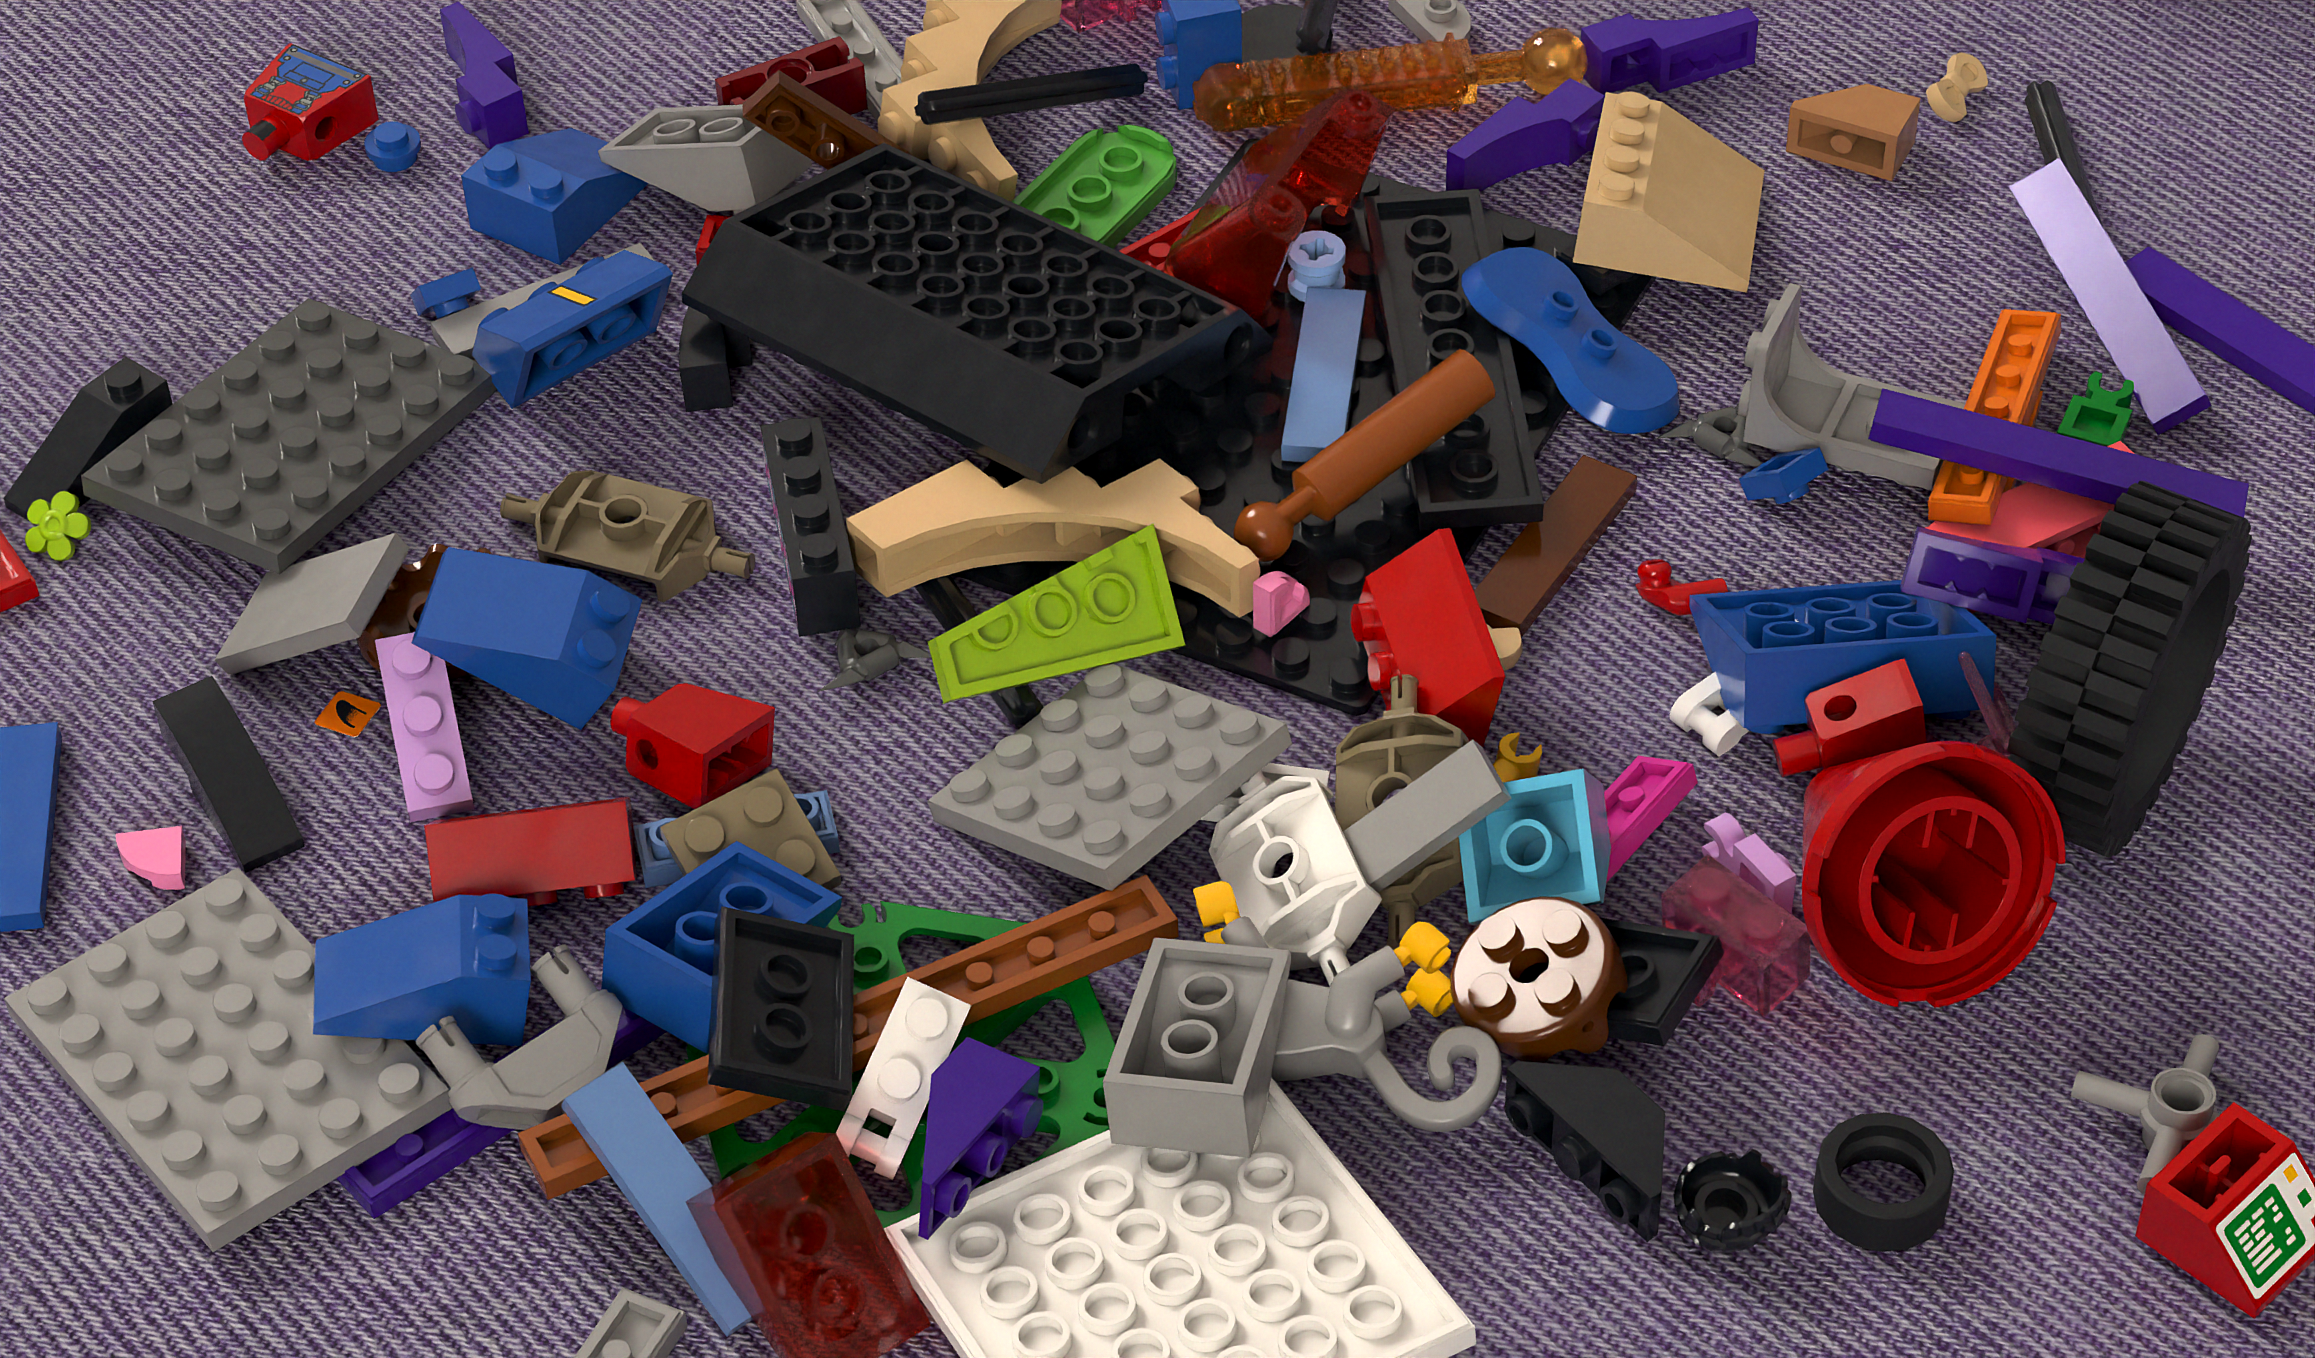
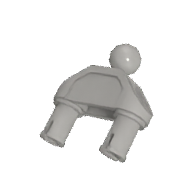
(538, 1076)

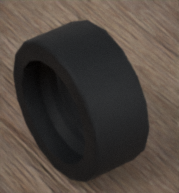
(1873, 1223)

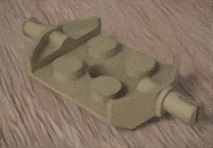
(666, 544)
(1389, 757)

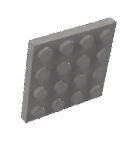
(1109, 774)

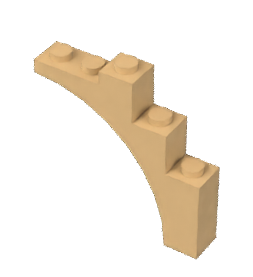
(955, 50)
(971, 522)

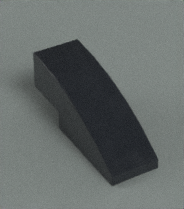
(705, 357)
(227, 774)

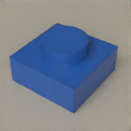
(446, 294)
(1784, 475)

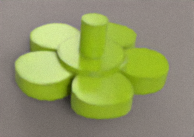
(56, 525)

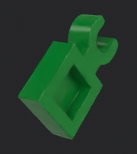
(2099, 416)

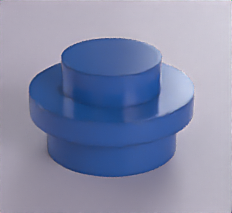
(393, 146)

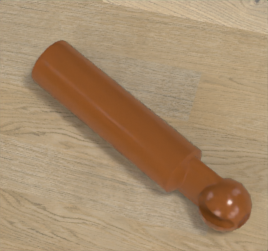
(1369, 453)

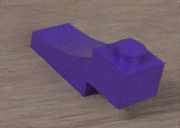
(1667, 51)
(489, 90)
(1526, 137)
(1988, 575)

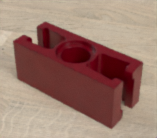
(818, 67)

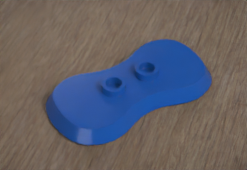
(1590, 360)

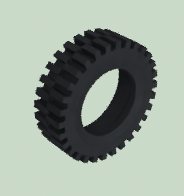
(2130, 661)

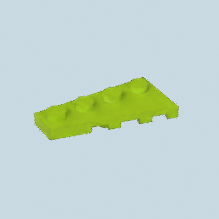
(1077, 620)

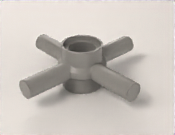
(2173, 1109)

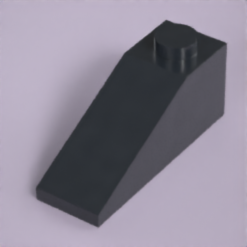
(90, 429)

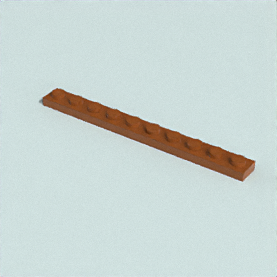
(984, 975)

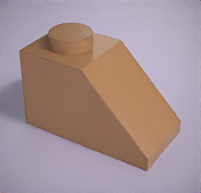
(1855, 129)

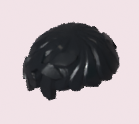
(1730, 1200)

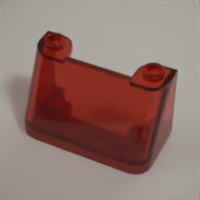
(1260, 208)

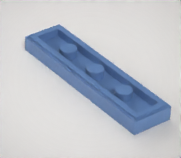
(1323, 371)
(656, 1179)

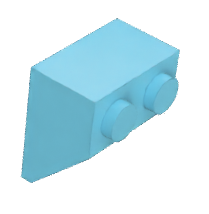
(1539, 844)

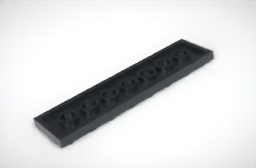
(1485, 464)

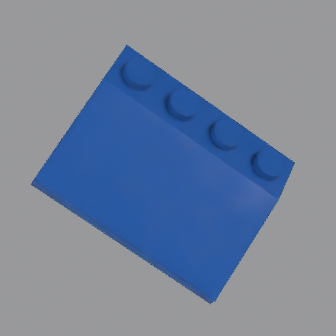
(1842, 631)

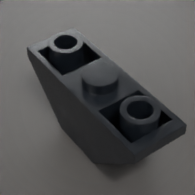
(1597, 1132)

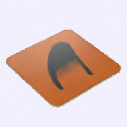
(347, 714)

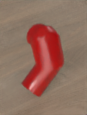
(1669, 594)

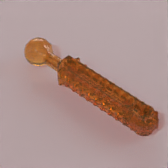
(1402, 76)

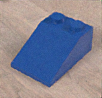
(1193, 40)
(546, 192)
(530, 629)
(663, 950)
(427, 964)

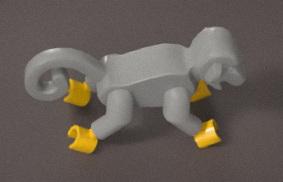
(1346, 1028)

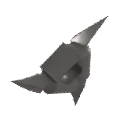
(1709, 435)
(879, 651)

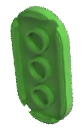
(1104, 182)

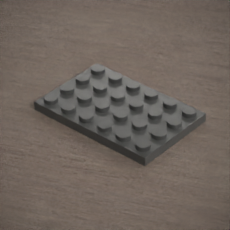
(290, 435)

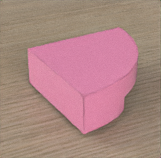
(1277, 601)
(155, 855)

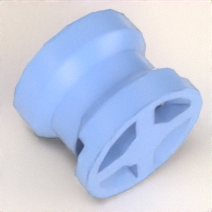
(1316, 262)

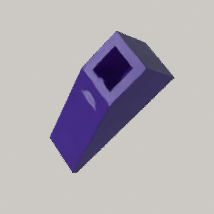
(975, 1115)

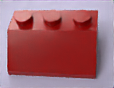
(1427, 623)
(534, 852)

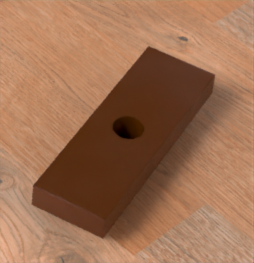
(809, 122)

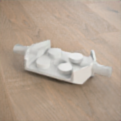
(1322, 896)

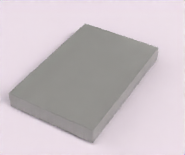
(313, 604)

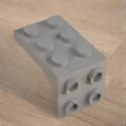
(1807, 404)

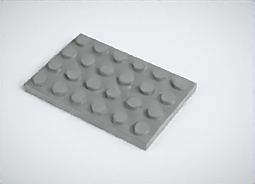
(208, 1063)

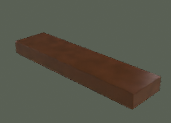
(1552, 549)

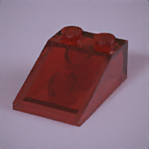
(809, 1253)

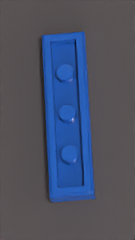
(27, 818)

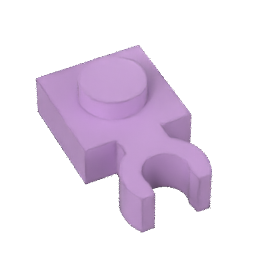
(1751, 860)

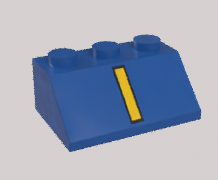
(571, 324)

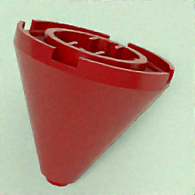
(1928, 870)

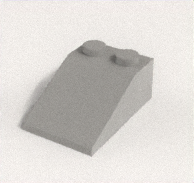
(706, 156)
(1197, 1048)

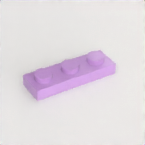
(424, 729)

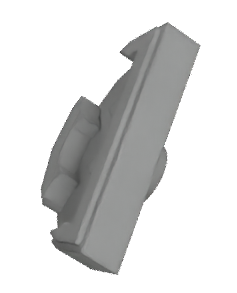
(1433, 18)

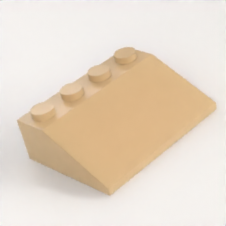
(1667, 198)

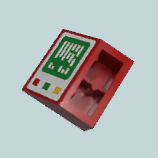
(2234, 1210)

